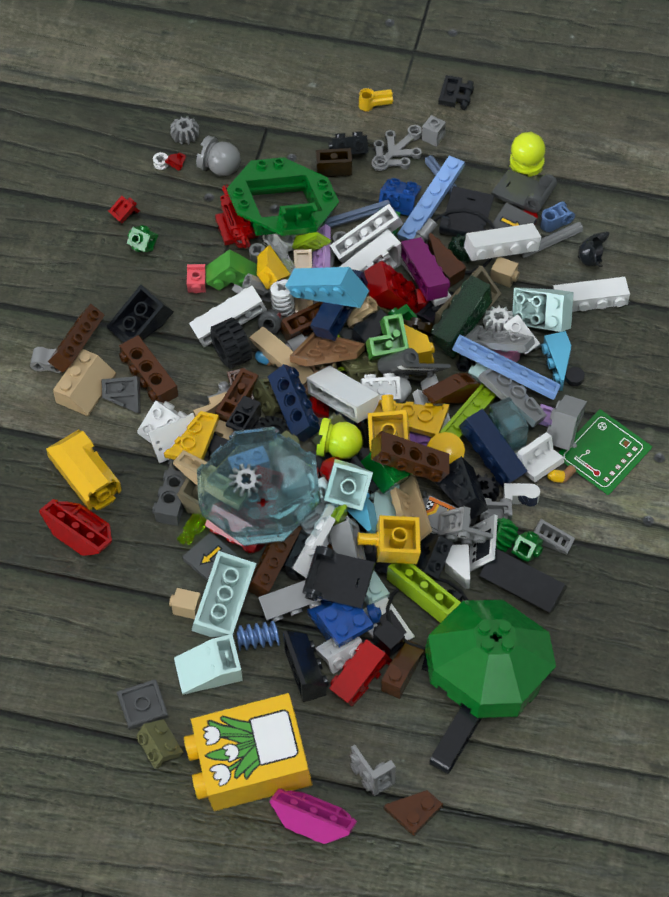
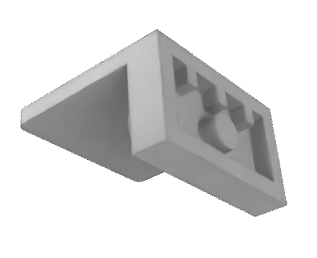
(455, 527)
(373, 780)

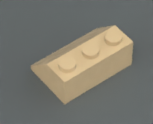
(82, 383)

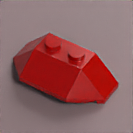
(77, 526)

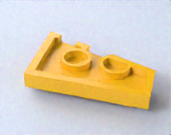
(196, 437)

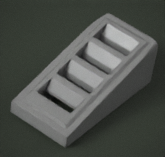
(547, 528)

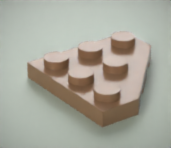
(322, 351)

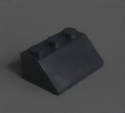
(305, 665)

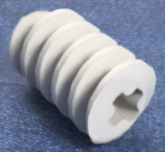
(282, 299)

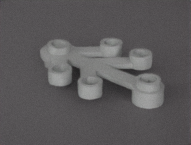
(382, 162)

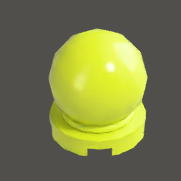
(527, 154)
(340, 440)

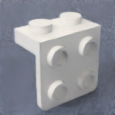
(157, 416)

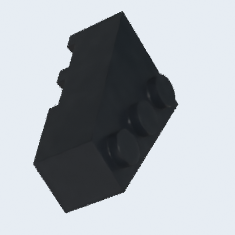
(464, 487)

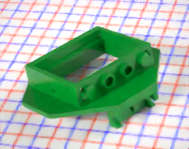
(282, 176)

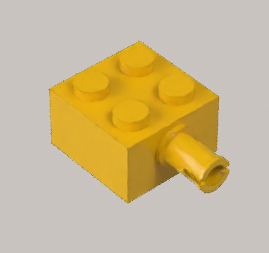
(388, 421)
(395, 539)

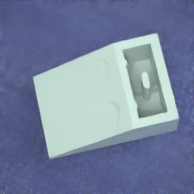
(544, 308)
(209, 665)

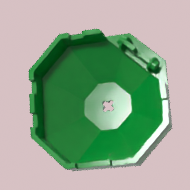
(488, 674)

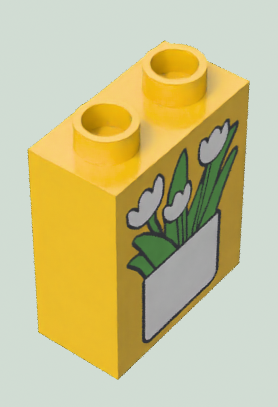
(248, 752)

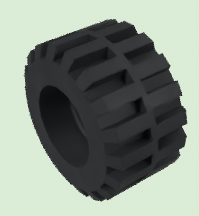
(231, 343)

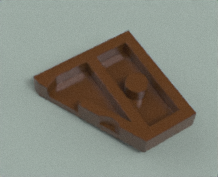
(414, 810)

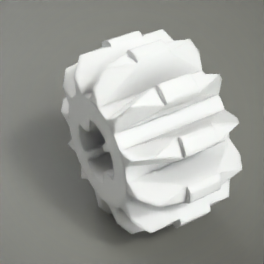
(497, 318)

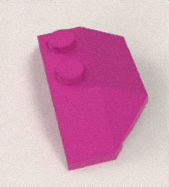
(311, 816)

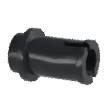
(463, 363)

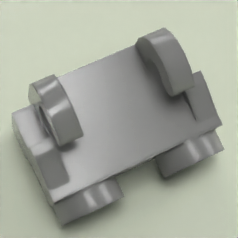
(501, 509)

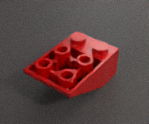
(390, 287)

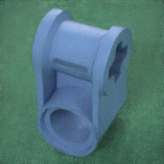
(556, 217)

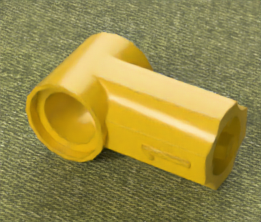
(370, 98)

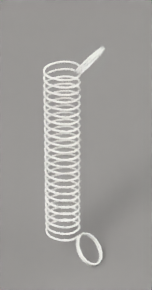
(283, 253)

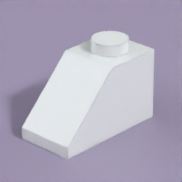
(458, 565)

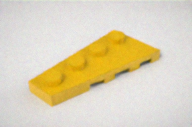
(423, 419)

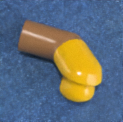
(561, 476)

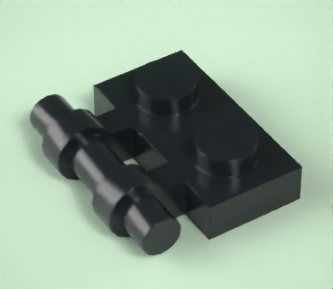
(450, 92)

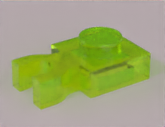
(193, 526)

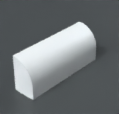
(342, 393)

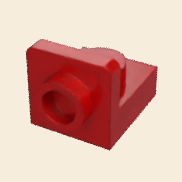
(123, 208)

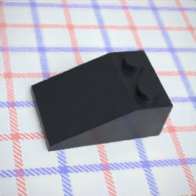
(139, 315)

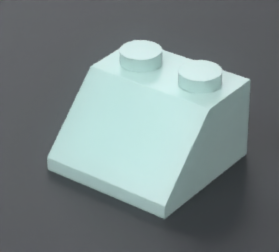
(348, 485)

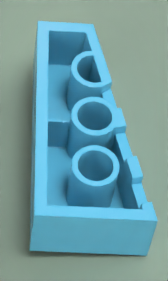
(328, 285)

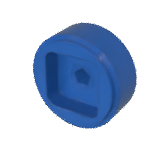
(374, 613)

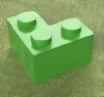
(229, 268)
(393, 338)

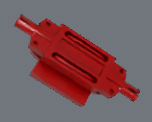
(232, 226)

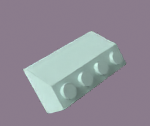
(223, 596)

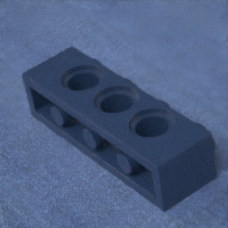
(294, 402)

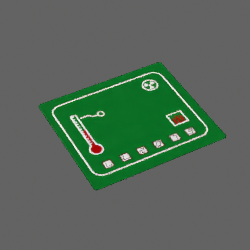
(605, 452)

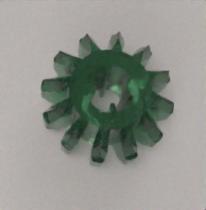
(457, 248)

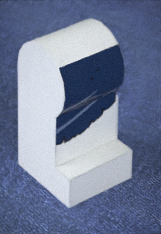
(522, 493)

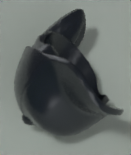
(592, 249)

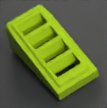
(310, 241)

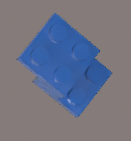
(340, 621)

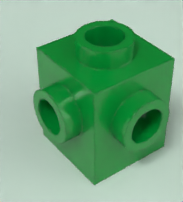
(142, 238)
(522, 548)

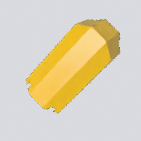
(84, 470)

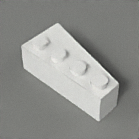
(384, 248)

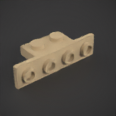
(409, 503)

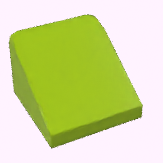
(339, 514)

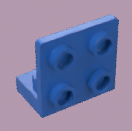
(400, 194)

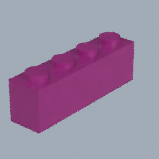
(424, 269)

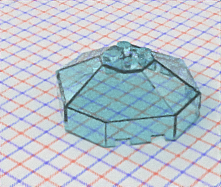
(287, 481)

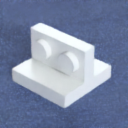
(540, 457)

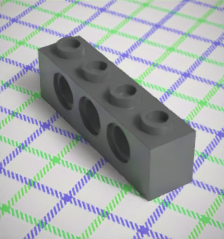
(169, 512)

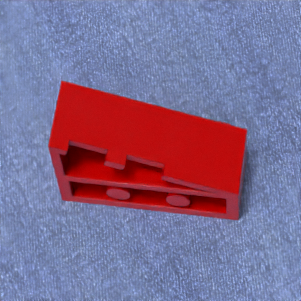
(359, 672)

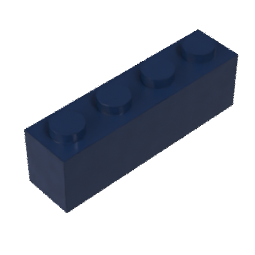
(332, 317)
(492, 448)

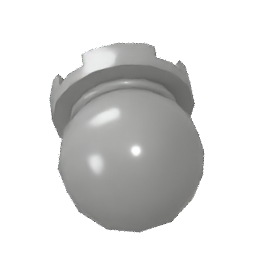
(220, 157)

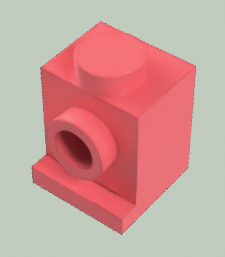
(196, 278)

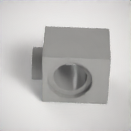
(433, 131)

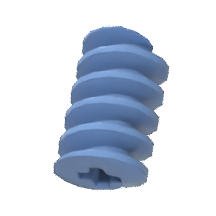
(257, 635)

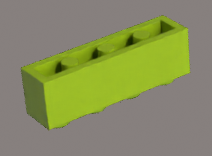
(422, 590)

